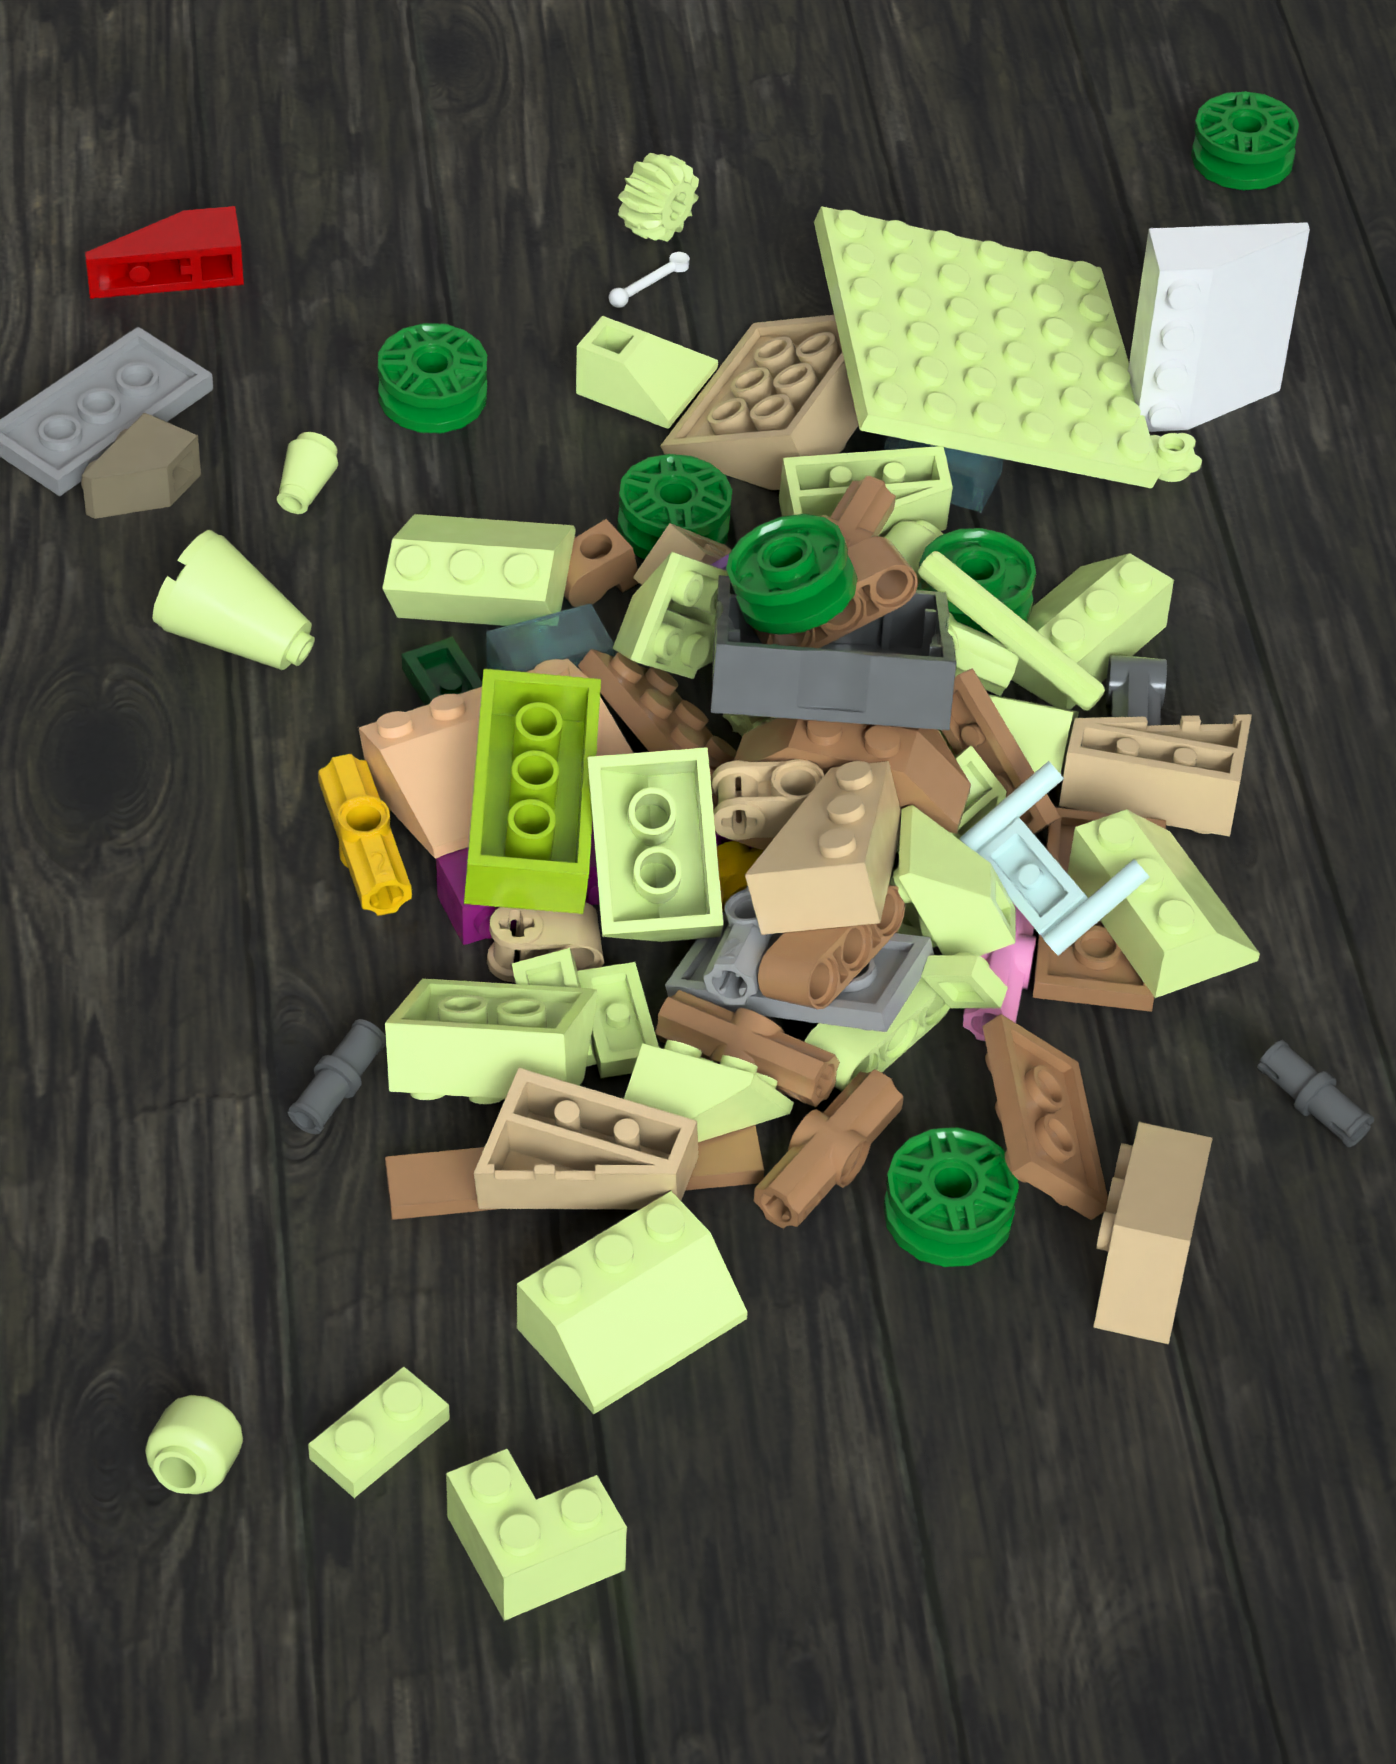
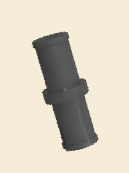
(337, 1076)
(1315, 1093)

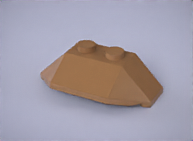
(918, 759)

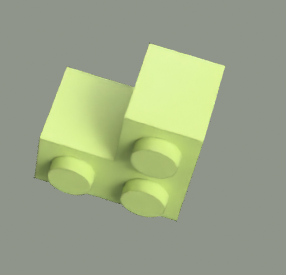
(529, 1546)

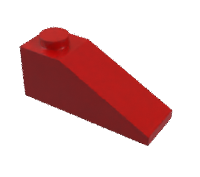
(171, 255)

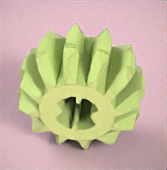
(658, 197)

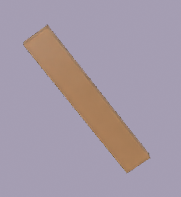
(446, 1183)

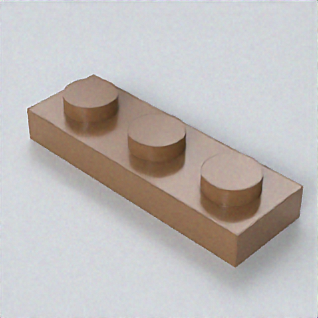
(980, 725)

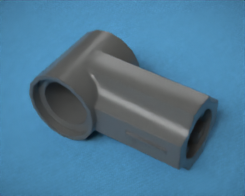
(1136, 687)

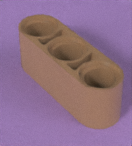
(882, 586)
(820, 963)

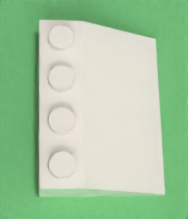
(1213, 319)

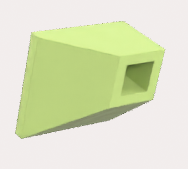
(639, 372)
(672, 616)
(952, 889)
(713, 1094)

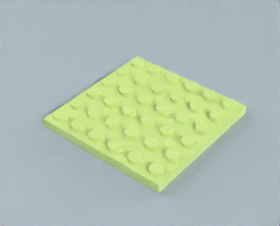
(983, 348)

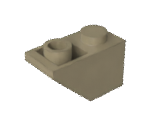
(142, 469)

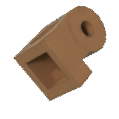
(598, 563)

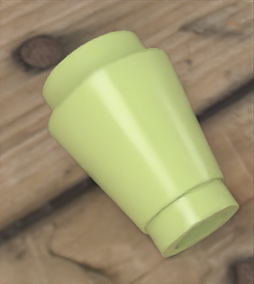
(306, 470)

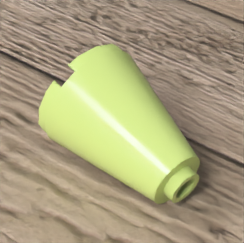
(231, 606)

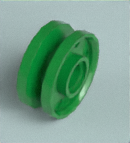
(1245, 140)
(432, 378)
(674, 492)
(993, 562)
(792, 574)
(942, 1227)

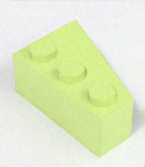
(913, 475)

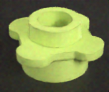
(1175, 456)

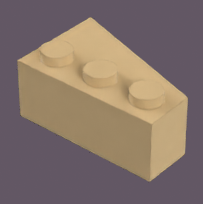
(1157, 771)
(832, 854)
(581, 1150)
(1149, 1230)

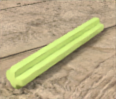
(1011, 630)

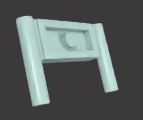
(1034, 876)

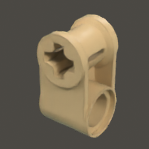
(766, 798)
(542, 934)

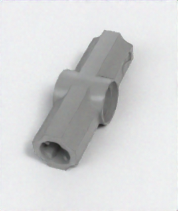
(737, 959)

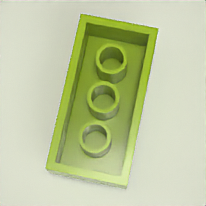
(532, 792)

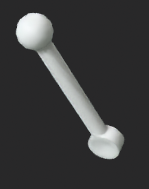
(677, 262)

